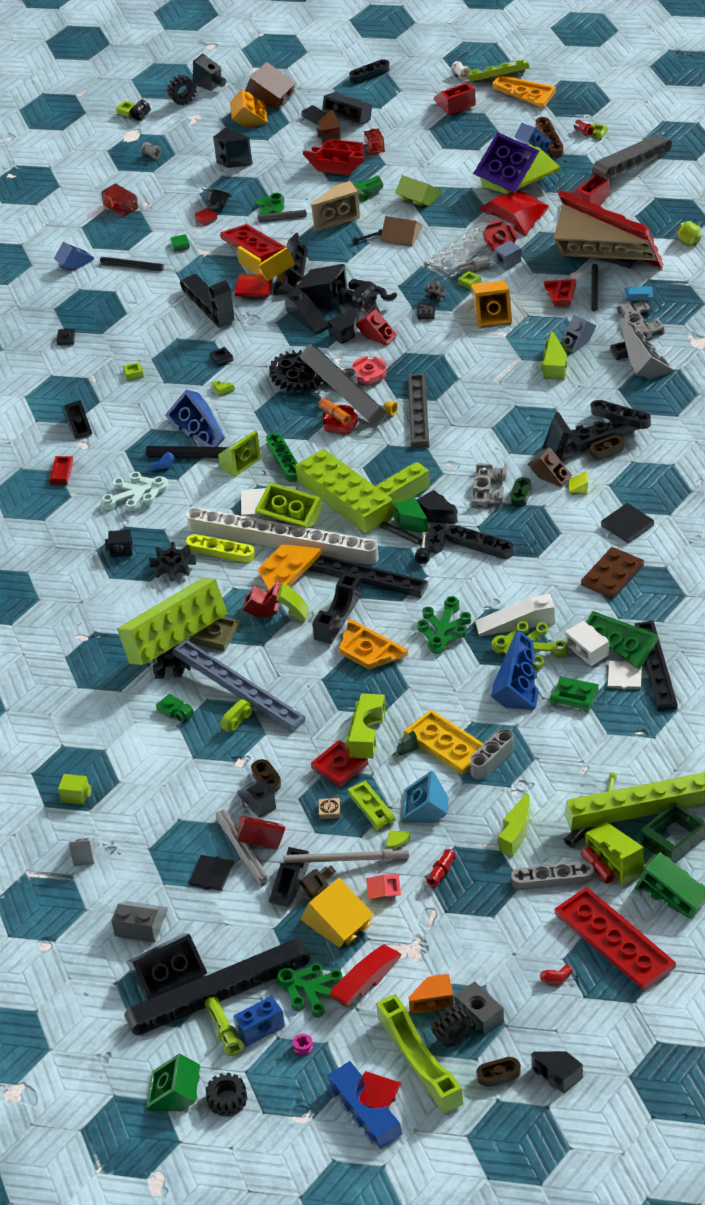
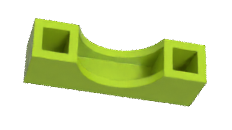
(361, 738)

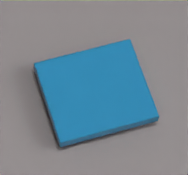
(638, 293)

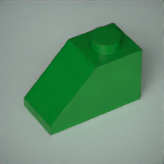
(410, 516)

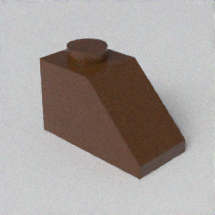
(328, 127)

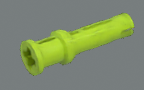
(226, 1032)

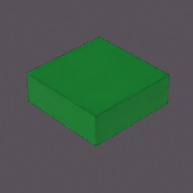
(180, 242)

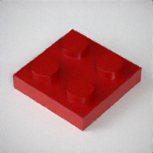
(337, 764)

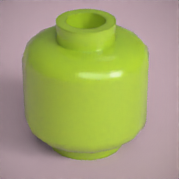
(689, 233)

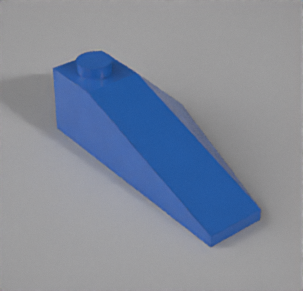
(195, 419)
(515, 679)

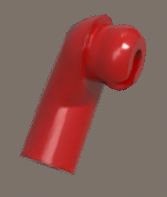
(556, 977)

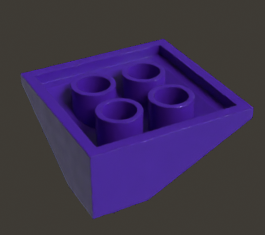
(506, 162)

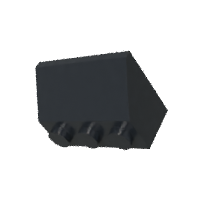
(167, 966)

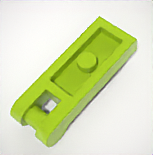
(371, 805)

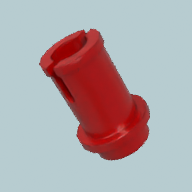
(586, 129)

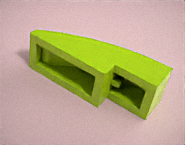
(515, 827)

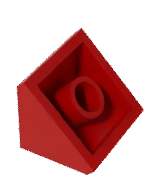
(260, 832)

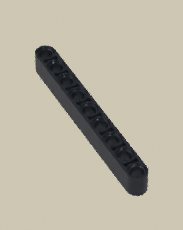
(220, 984)

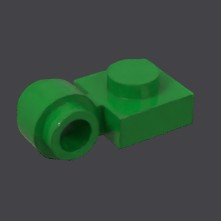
(173, 706)

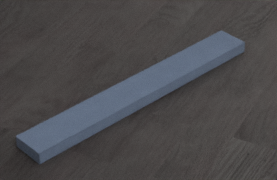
(239, 685)

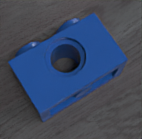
(532, 136)
(259, 1020)

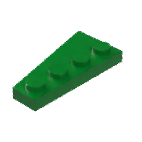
(624, 639)

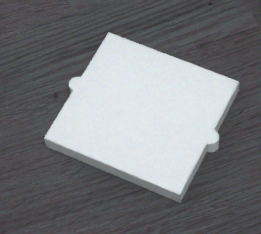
(624, 675)

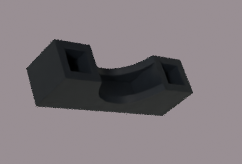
(329, 623)

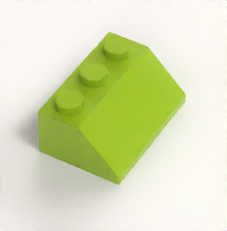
(406, 483)
(289, 505)

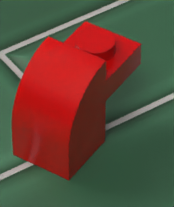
(262, 603)

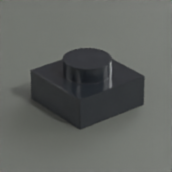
(66, 336)

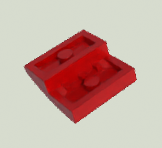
(253, 286)

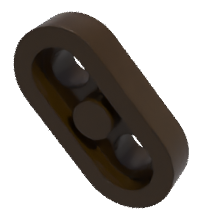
(607, 447)
(263, 770)
(498, 1072)

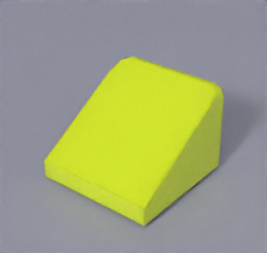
(578, 483)

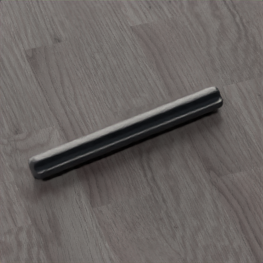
(184, 451)

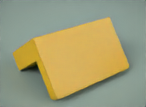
(249, 260)
(276, 264)

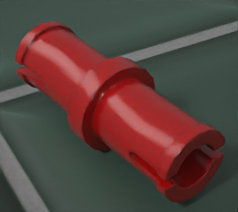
(441, 868)

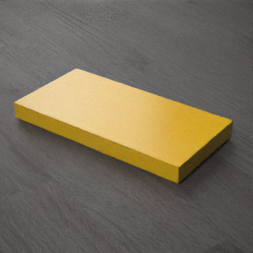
(444, 740)

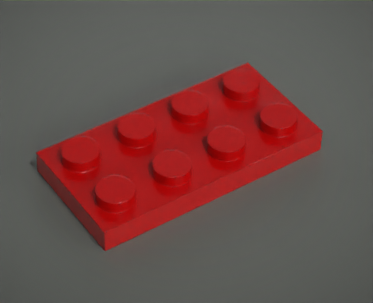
(252, 241)

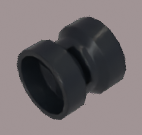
(140, 110)

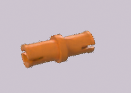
(334, 411)

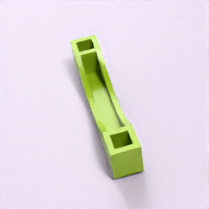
(434, 1077)

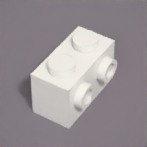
(587, 643)

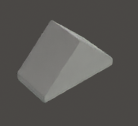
(82, 851)

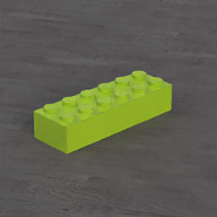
(344, 490)
(172, 621)

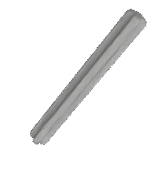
(242, 848)

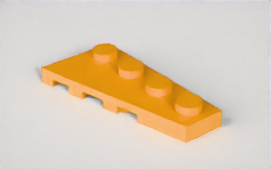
(528, 91)

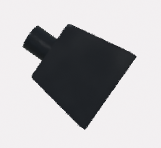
(207, 73)

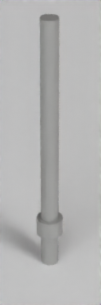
(385, 855)

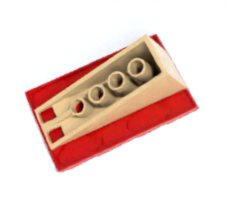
(597, 233)

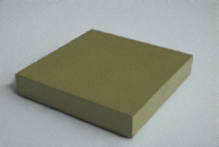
(217, 635)

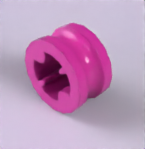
(302, 1051)

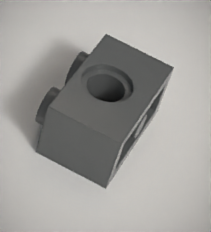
(481, 1007)

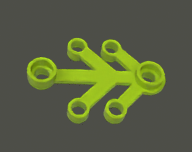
(557, 652)

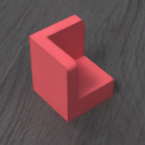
(383, 886)

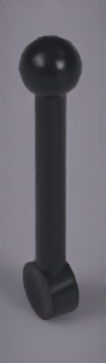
(355, 240)

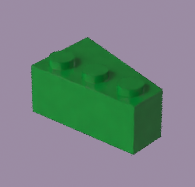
(672, 885)

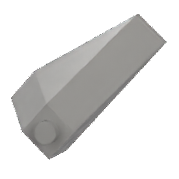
(642, 353)

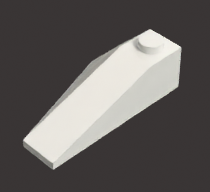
(531, 610)

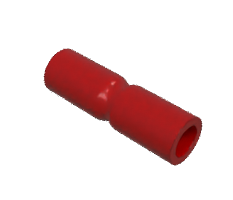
(599, 866)

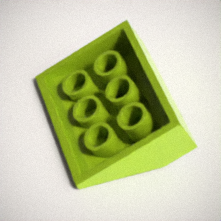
(541, 167)

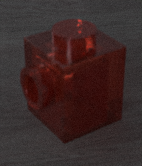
(374, 141)

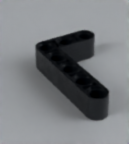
(212, 300)

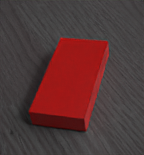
(61, 470)

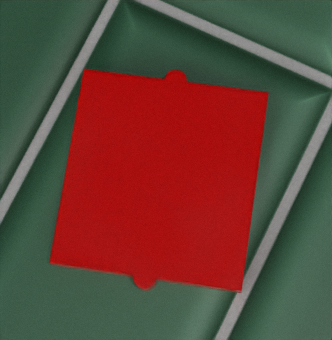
(378, 1091)

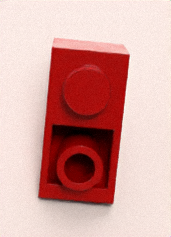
(376, 328)

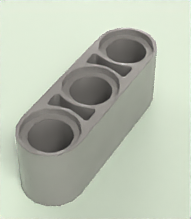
(492, 754)

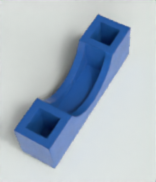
(378, 1123)

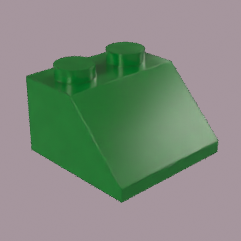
(174, 1085)

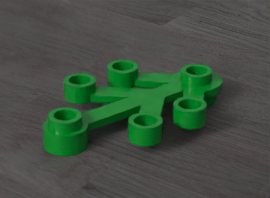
(439, 642)
(290, 980)

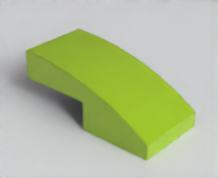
(291, 599)

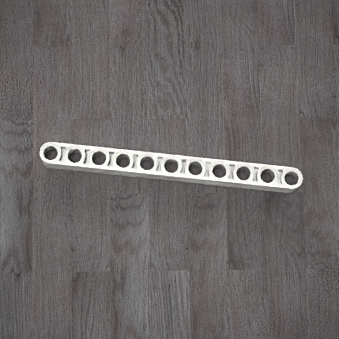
(275, 534)

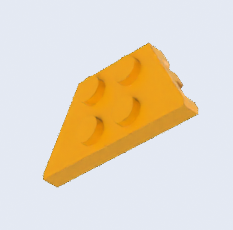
(287, 564)
(369, 647)

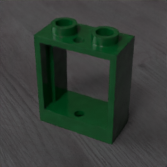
(675, 813)

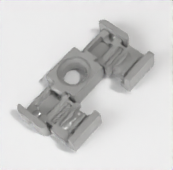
(634, 313)
(483, 494)

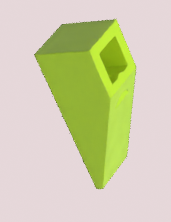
(554, 359)

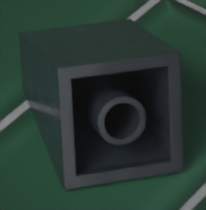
(323, 285)

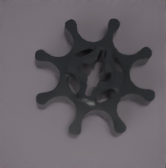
(172, 561)

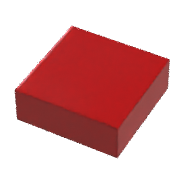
(205, 216)

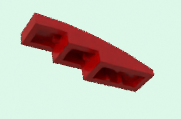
(364, 974)

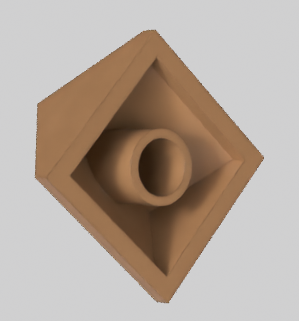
(400, 231)

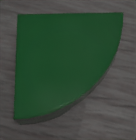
(408, 744)

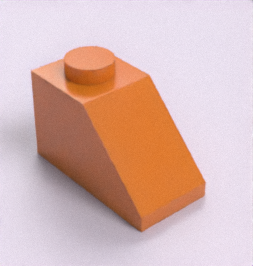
(432, 995)

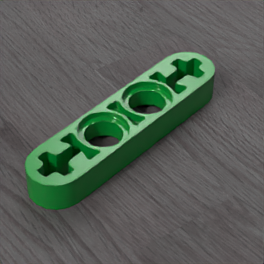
(282, 457)

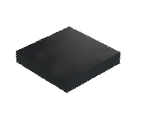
(627, 523)

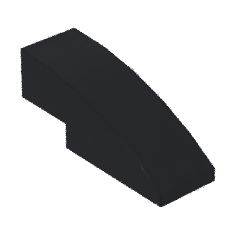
(287, 880)

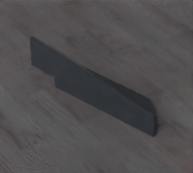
(288, 279)

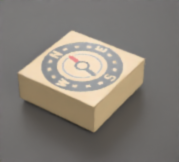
(329, 808)

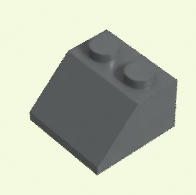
(138, 920)

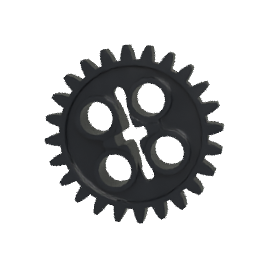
(293, 373)

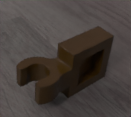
(316, 882)

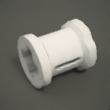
(458, 69)

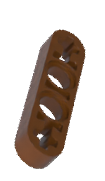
(556, 147)

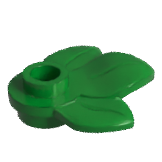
(271, 204)

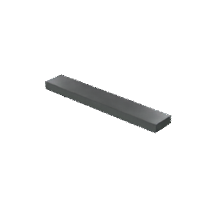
(418, 410)

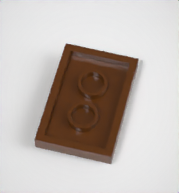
(612, 572)

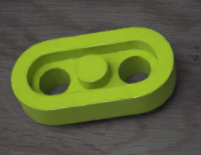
(236, 715)

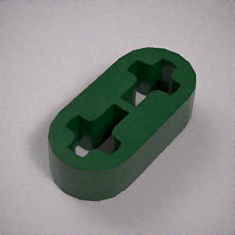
(524, 492)

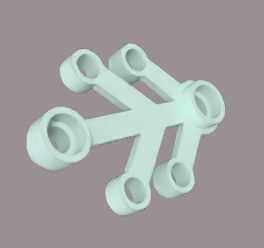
(156, 485)

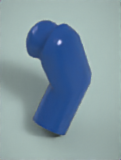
(164, 463)

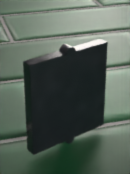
(211, 872)

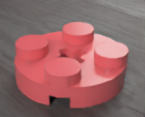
(369, 370)

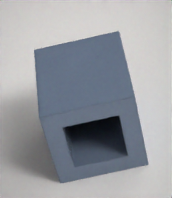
(508, 255)

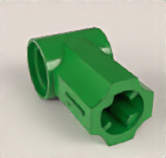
(368, 187)

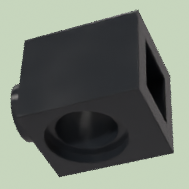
(119, 543)

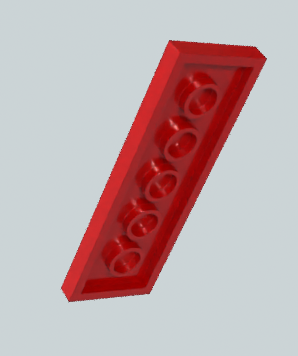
(615, 938)

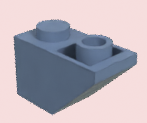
(577, 334)

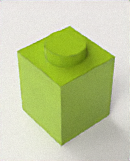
(74, 789)

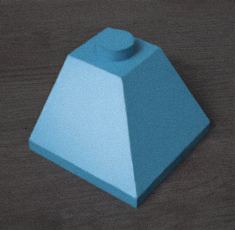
(424, 800)

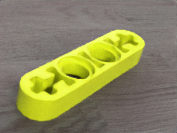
(241, 553)

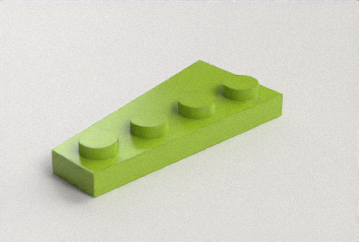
(504, 68)

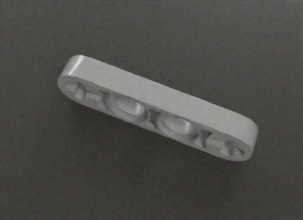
(552, 873)

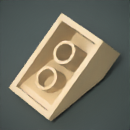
(335, 206)

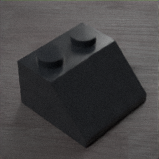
(232, 149)

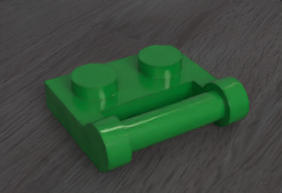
(574, 693)

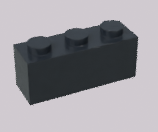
(347, 107)

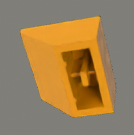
(248, 110)

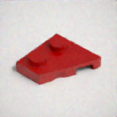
(561, 291)

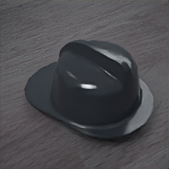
(216, 198)

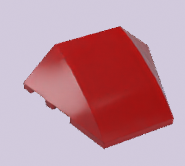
(336, 156)
(517, 209)

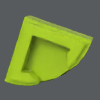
(599, 130)
(222, 388)
(397, 839)

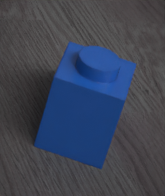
(72, 257)

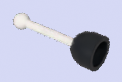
(420, 553)

